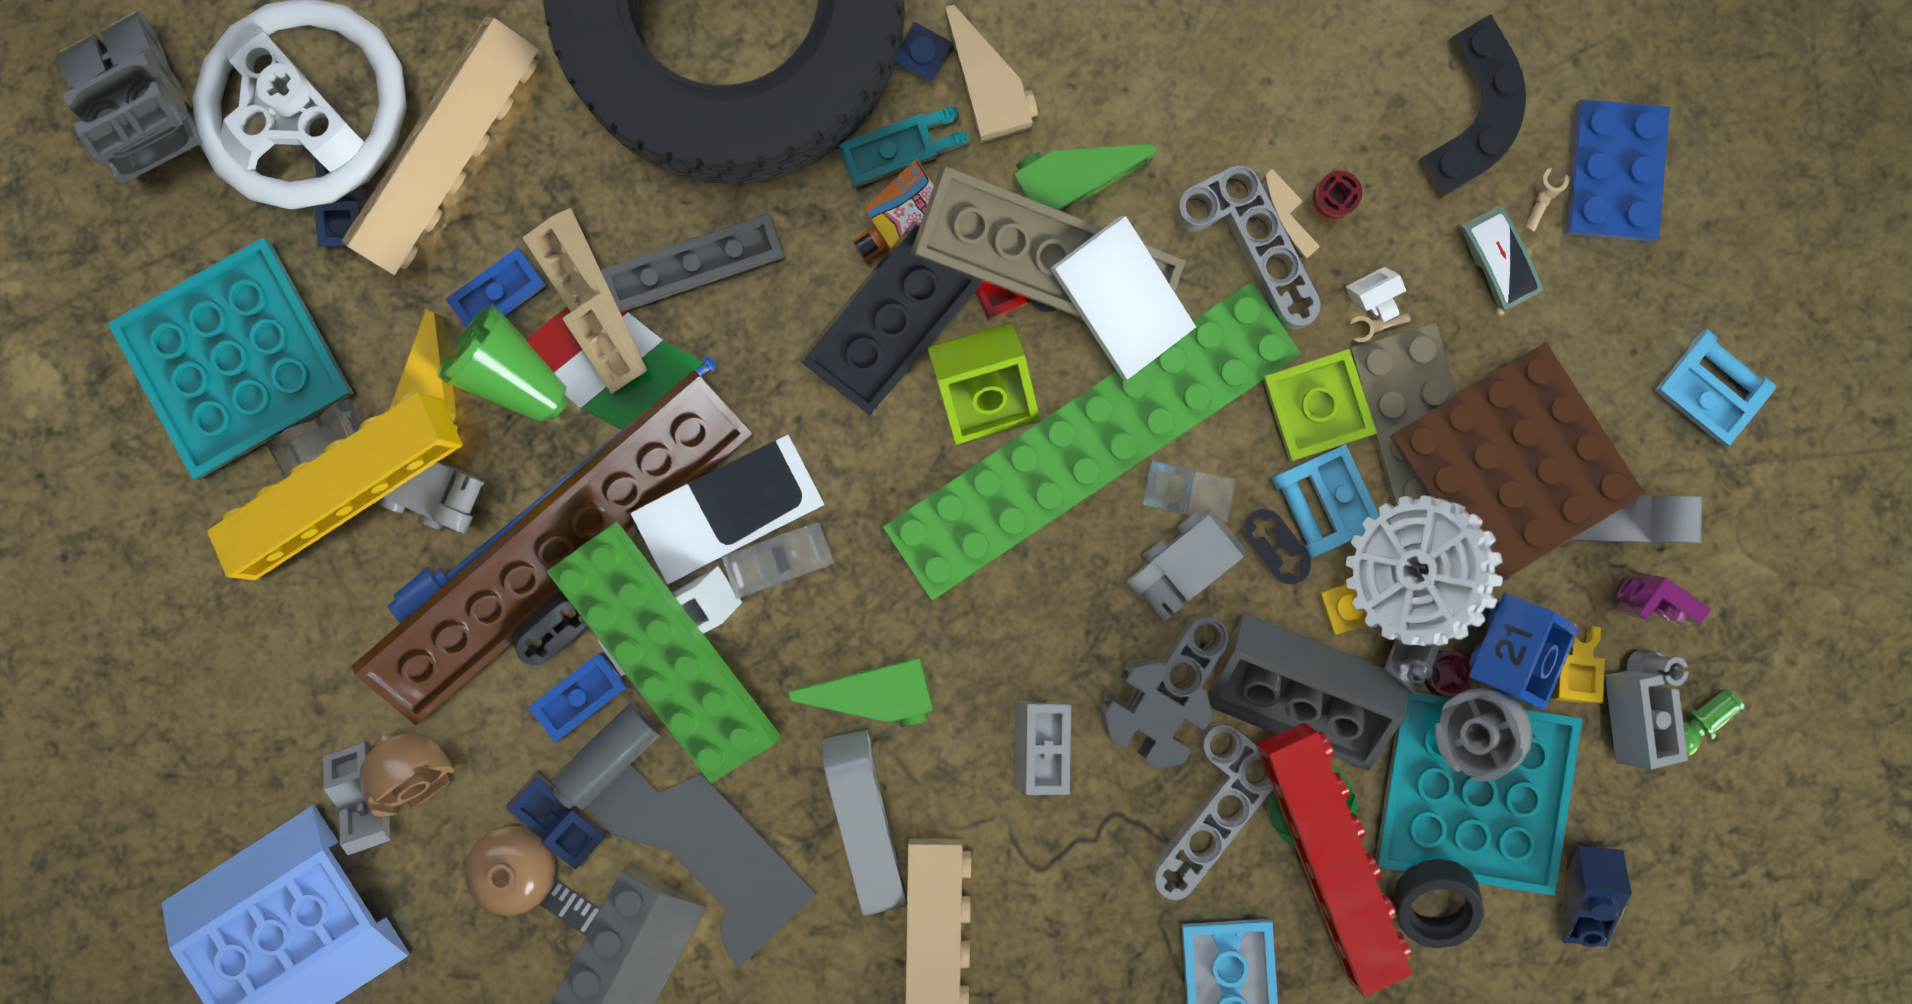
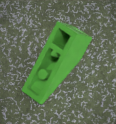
(1073, 175)
(880, 693)

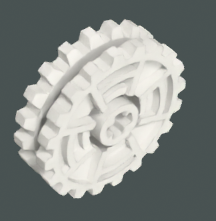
(1457, 580)

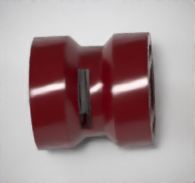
(1330, 201)
(1452, 676)

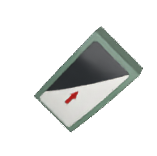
(1503, 257)

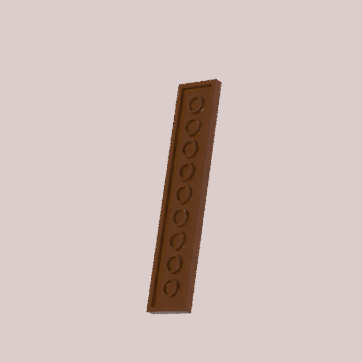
(509, 580)

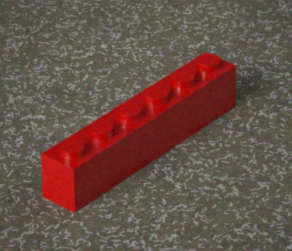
(1335, 858)

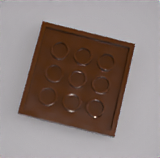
(1520, 459)

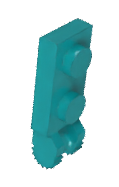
(898, 145)

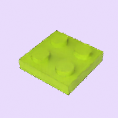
(1319, 405)

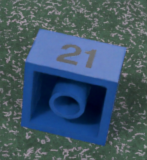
(1523, 650)

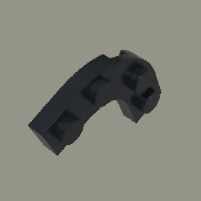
(1498, 108)

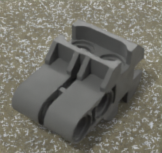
(127, 98)
(1160, 706)

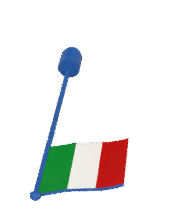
(587, 390)

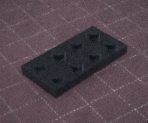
(887, 323)

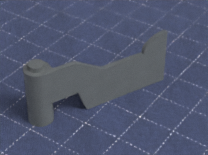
(692, 824)

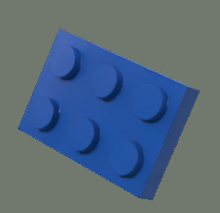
(1617, 170)

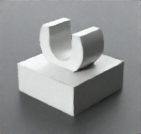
(1376, 293)

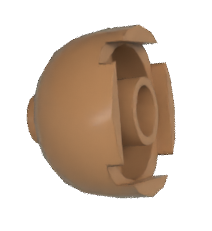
(403, 771)
(510, 870)

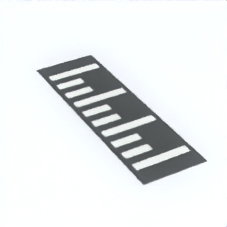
(571, 907)

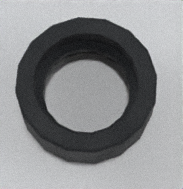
(1440, 931)

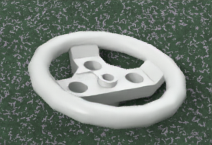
(292, 105)

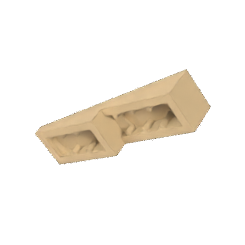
(593, 311)

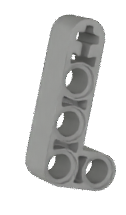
(1256, 251)
(1652, 520)
(1206, 815)
(863, 822)

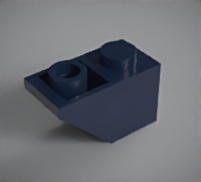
(1594, 896)

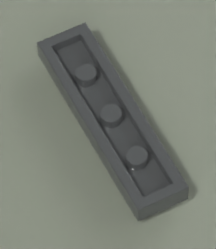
(693, 263)

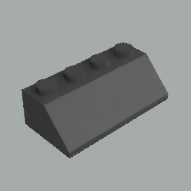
(1290, 680)
(631, 943)

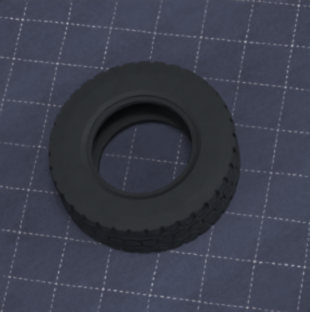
(735, 128)

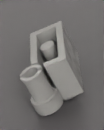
(440, 495)
(1186, 564)
(1644, 716)

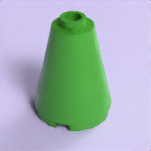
(503, 368)

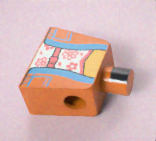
(894, 211)

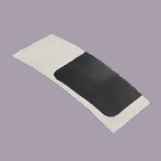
(727, 509)

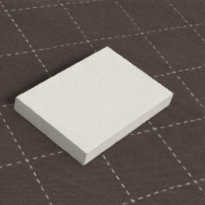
(1123, 297)

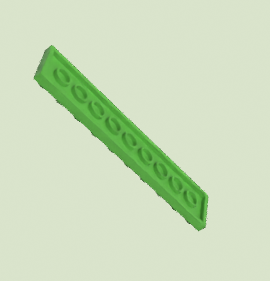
(1090, 442)

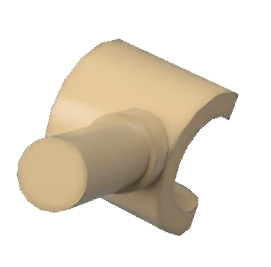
(1545, 194)
(1377, 325)

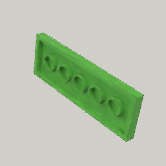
(663, 653)

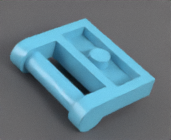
(1708, 399)
(1340, 493)

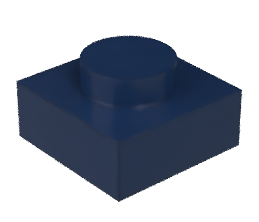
(923, 53)

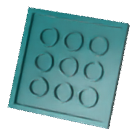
(230, 358)
(1498, 828)

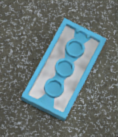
(1229, 962)

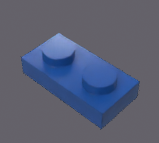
(502, 284)
(578, 697)

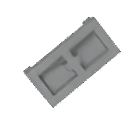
(1042, 748)

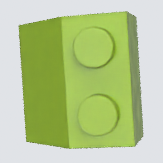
(984, 383)

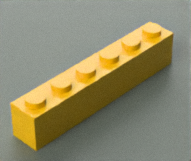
(334, 486)

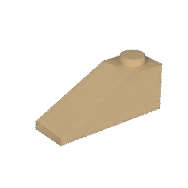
(992, 87)

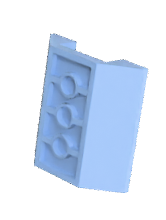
(279, 924)

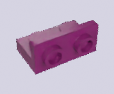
(1658, 595)

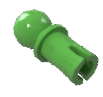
(1711, 718)

